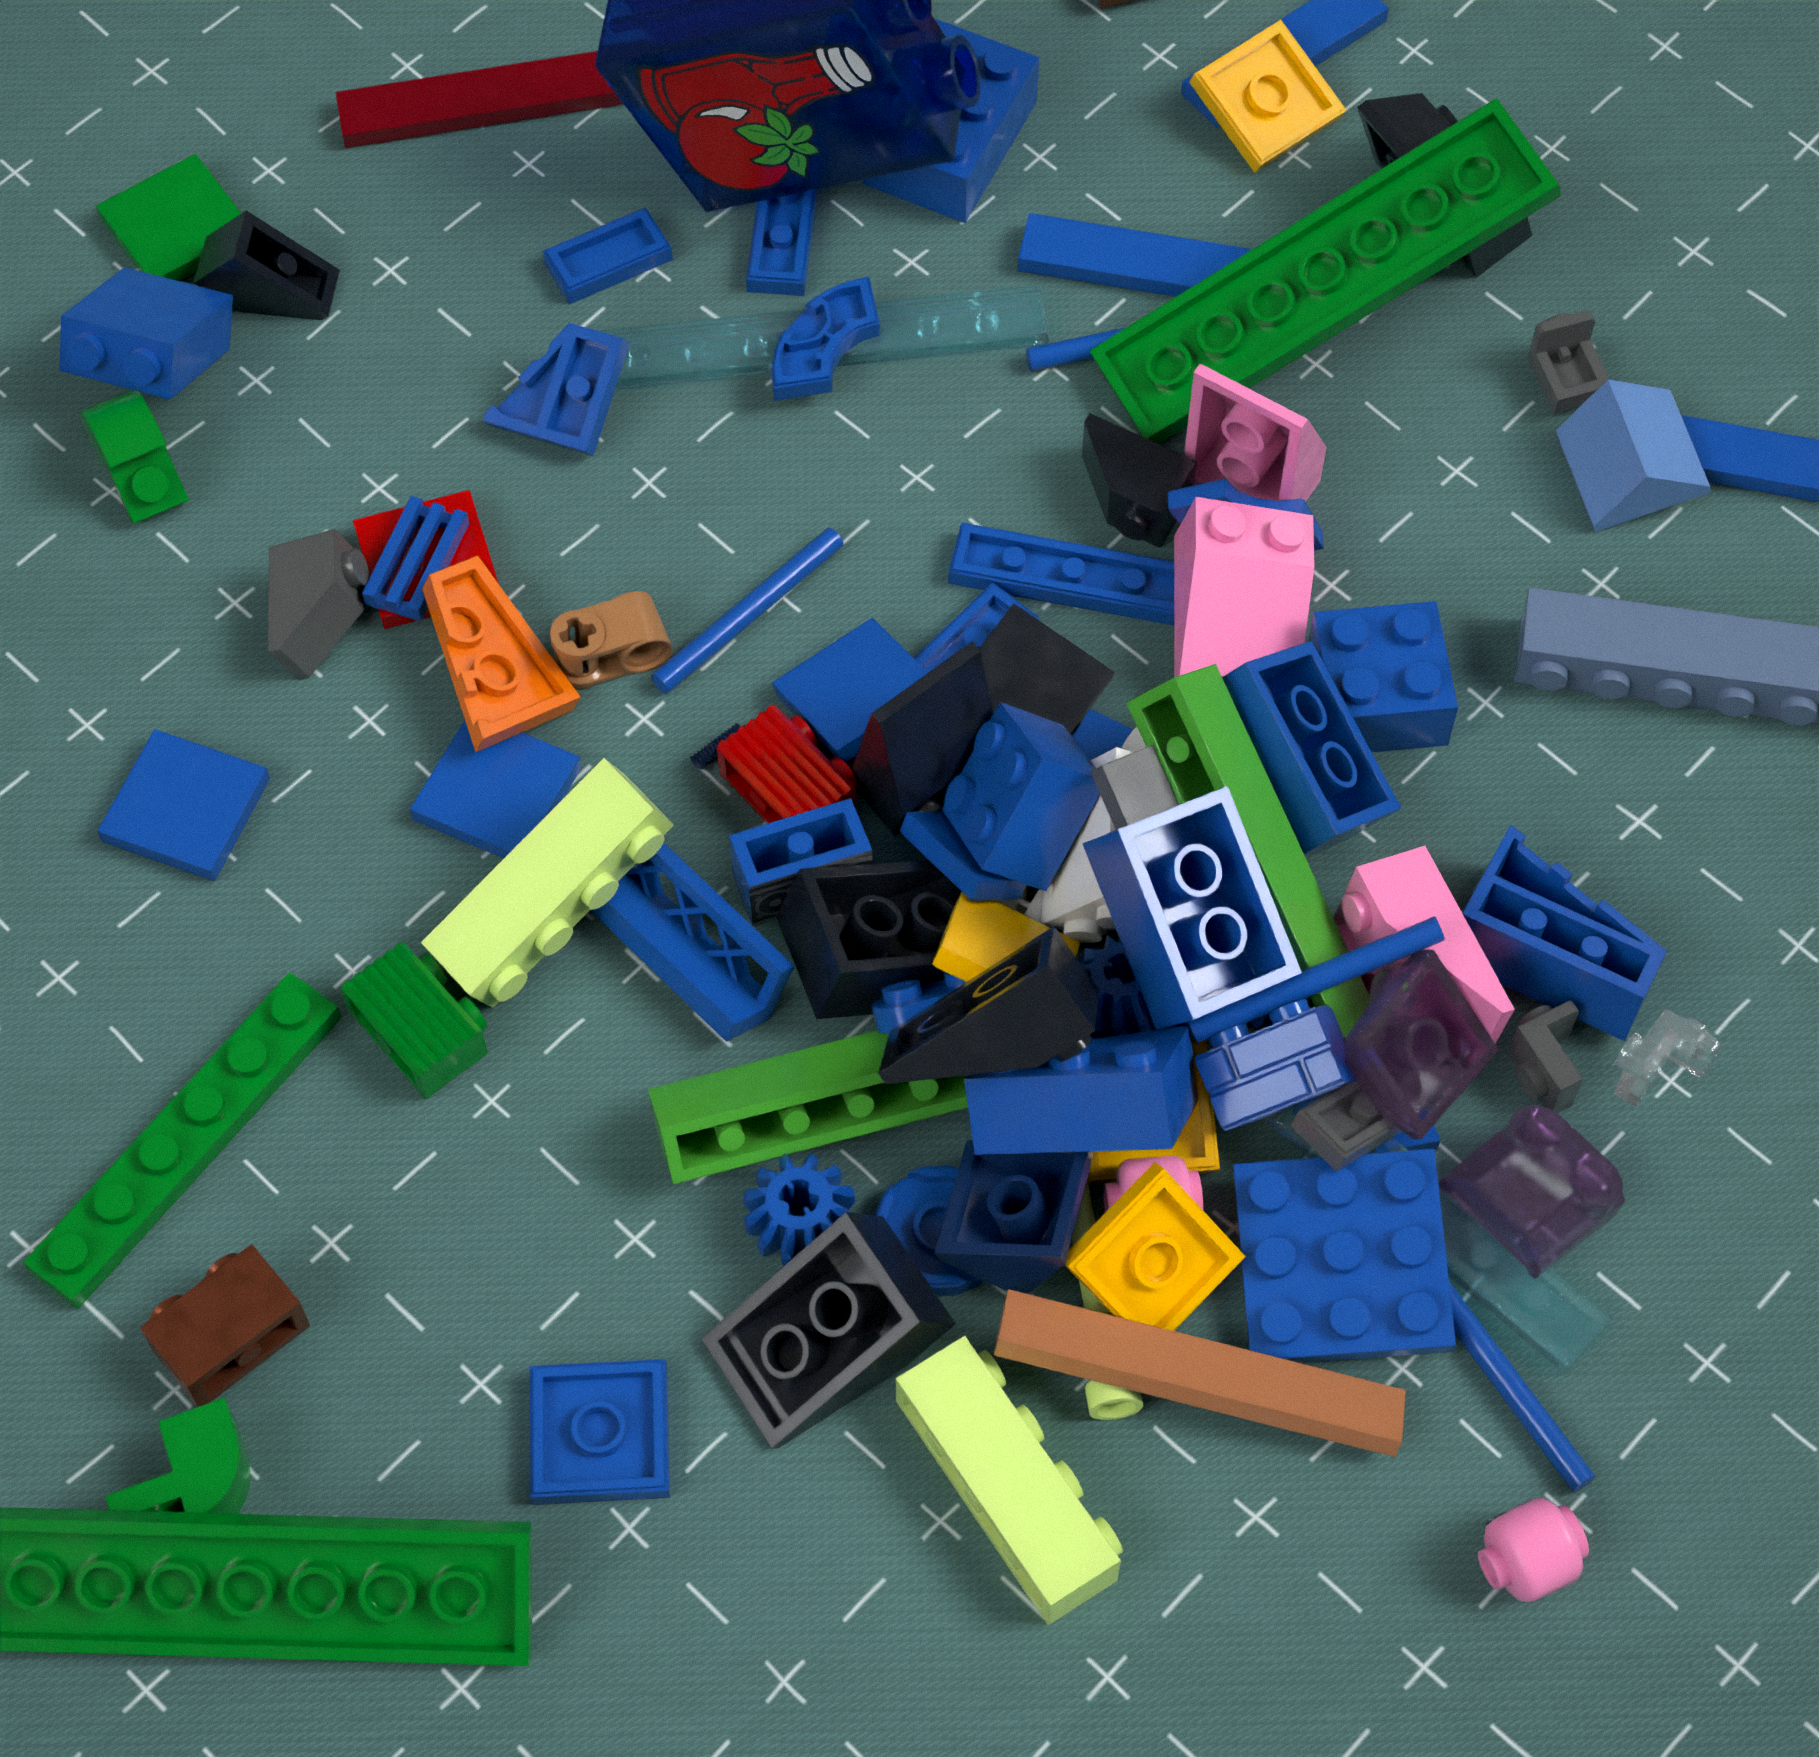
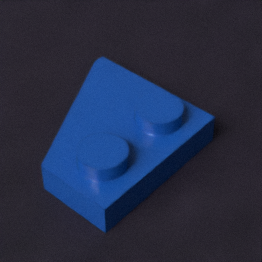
(565, 391)

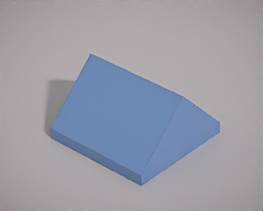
(1630, 453)

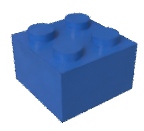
(1390, 672)
(1021, 796)

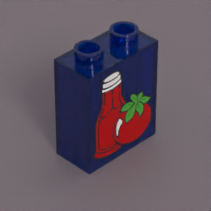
(787, 91)

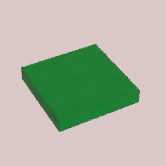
(168, 218)

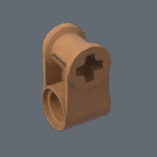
(613, 637)

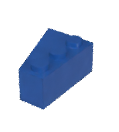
(1558, 942)
(1106, 1098)

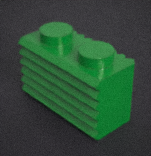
(416, 1019)

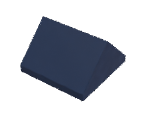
(1013, 1215)

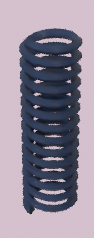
(708, 751)

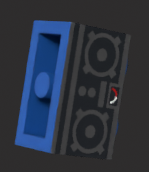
(772, 854)

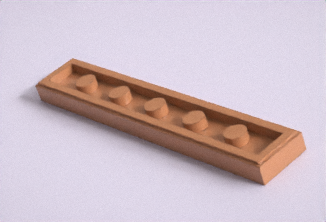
(1201, 1373)

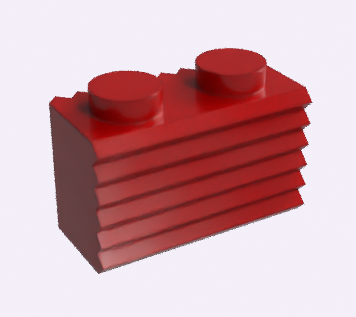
(781, 769)

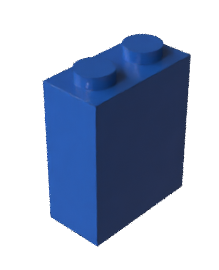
(145, 333)

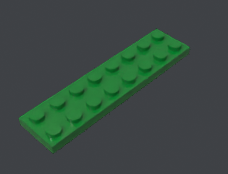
(1329, 268)
(266, 1586)

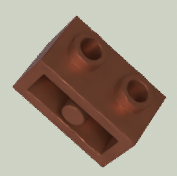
(224, 1325)

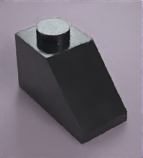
(266, 271)
(1134, 479)

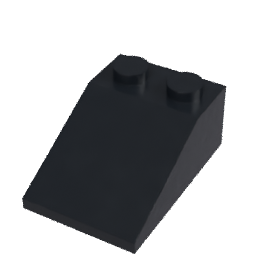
(923, 739)
(865, 930)
(1001, 1020)
(827, 1327)

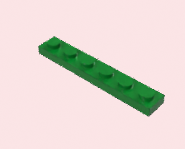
(182, 1141)

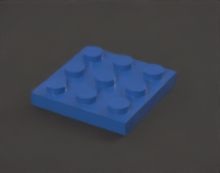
(1344, 1257)

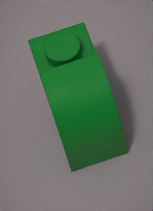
(134, 454)
(206, 1464)

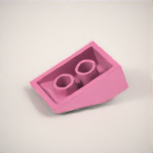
(1250, 440)
(1239, 584)
(1403, 892)

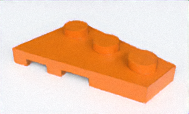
(493, 656)

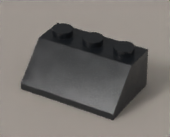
(1407, 121)

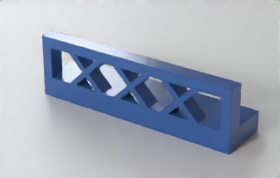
(677, 948)

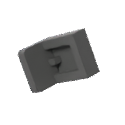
(1566, 360)
(1539, 1059)

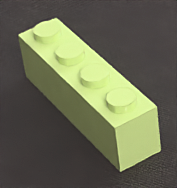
(548, 885)
(1009, 1479)

